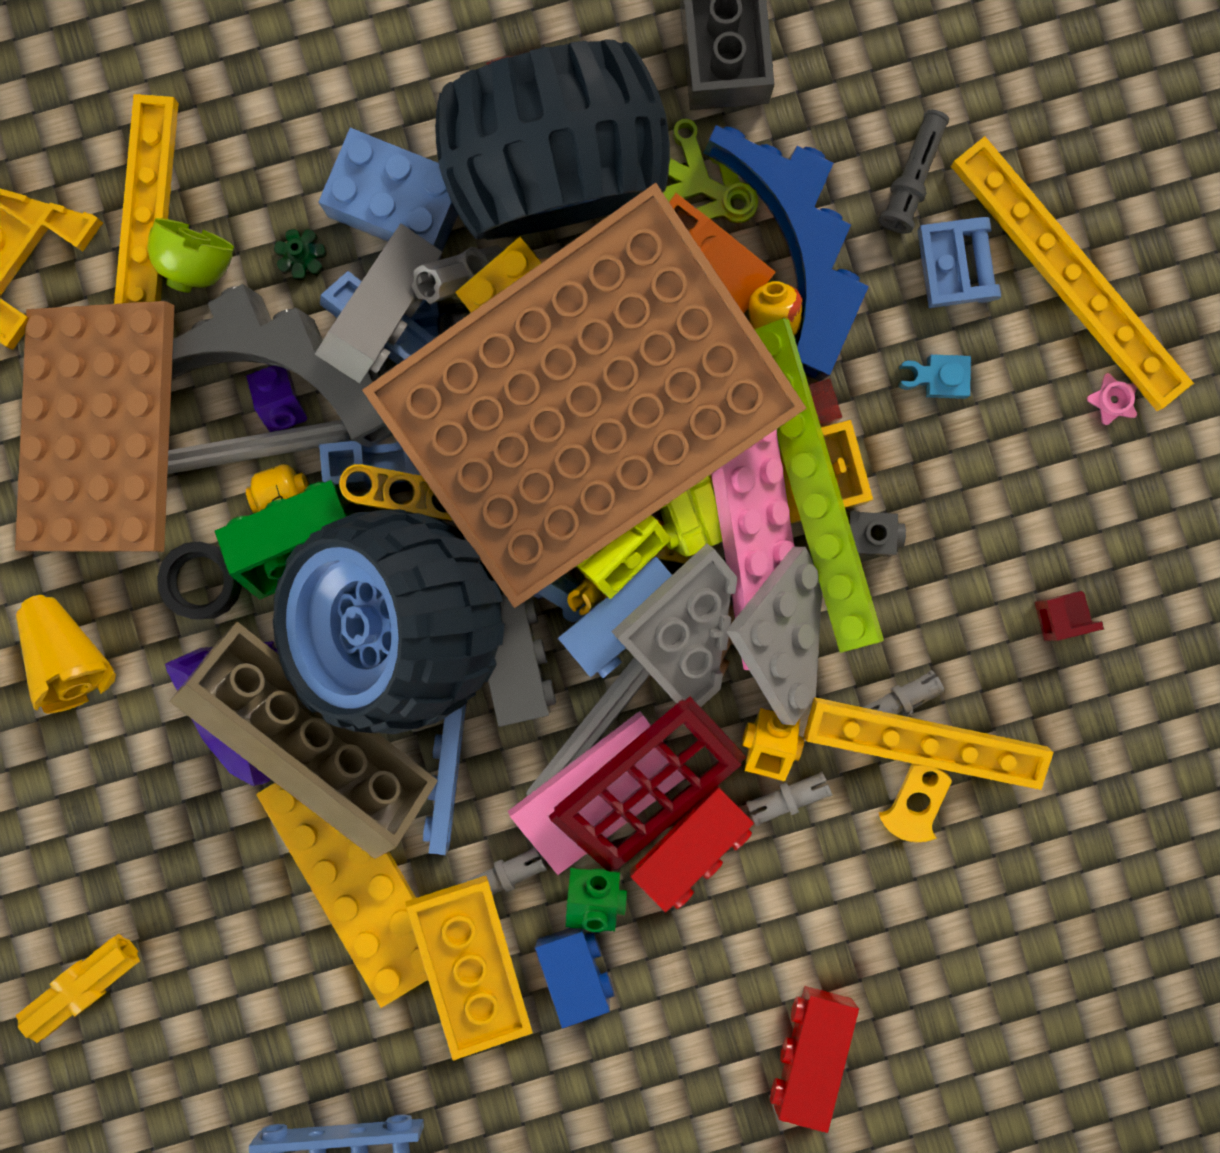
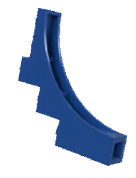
(812, 235)

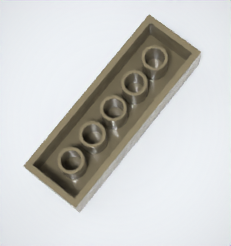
(340, 774)

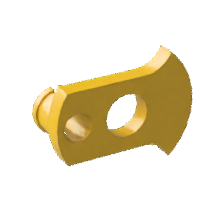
(915, 825)

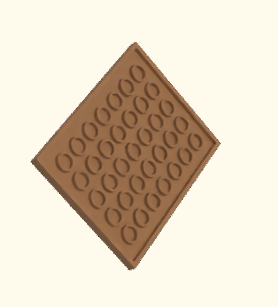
(585, 396)

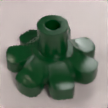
(300, 254)

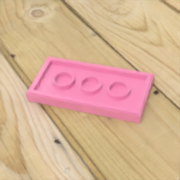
(533, 811)

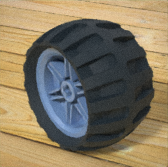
(551, 138)

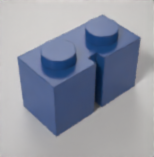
(573, 975)

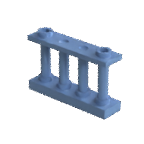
(397, 1131)

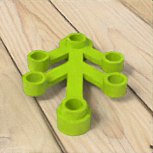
(695, 181)

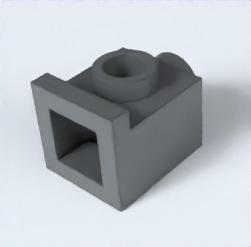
(893, 533)

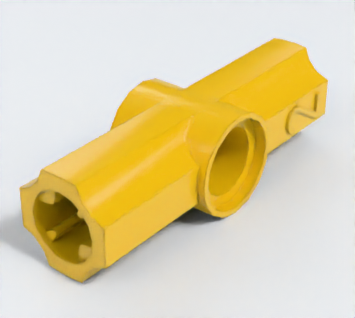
(77, 988)

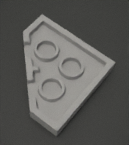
(684, 627)
(781, 635)

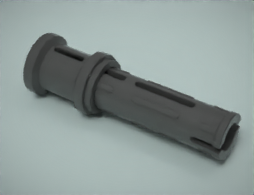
(909, 188)

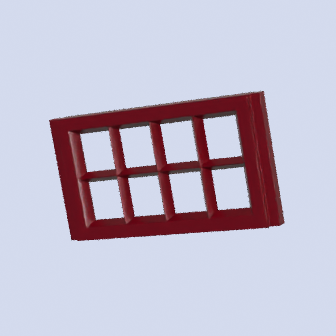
(590, 837)

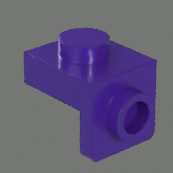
(275, 398)

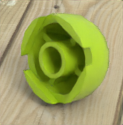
(187, 255)

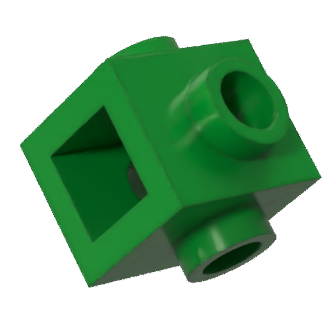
(594, 900)

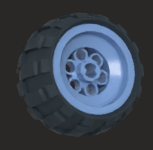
(386, 621)

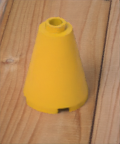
(59, 657)

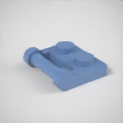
(946, 262)

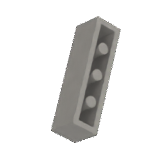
(377, 306)

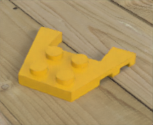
(21, 228)

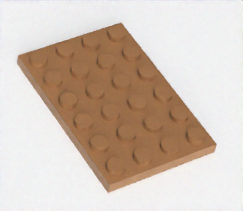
(95, 428)

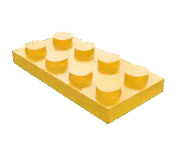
(469, 967)

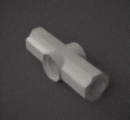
(444, 277)

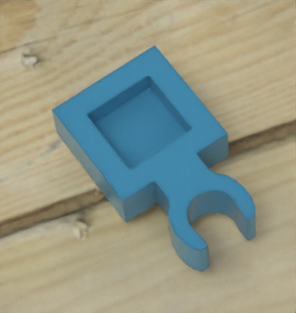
(944, 376)

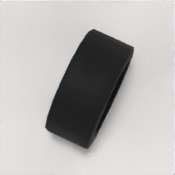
(168, 585)

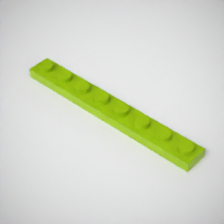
(821, 504)

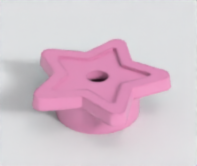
(1125, 399)

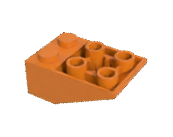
(733, 263)

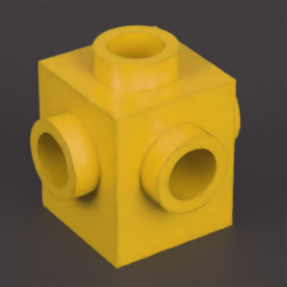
(775, 739)

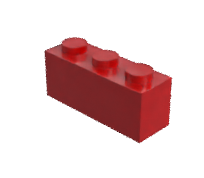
(691, 850)
(814, 1058)

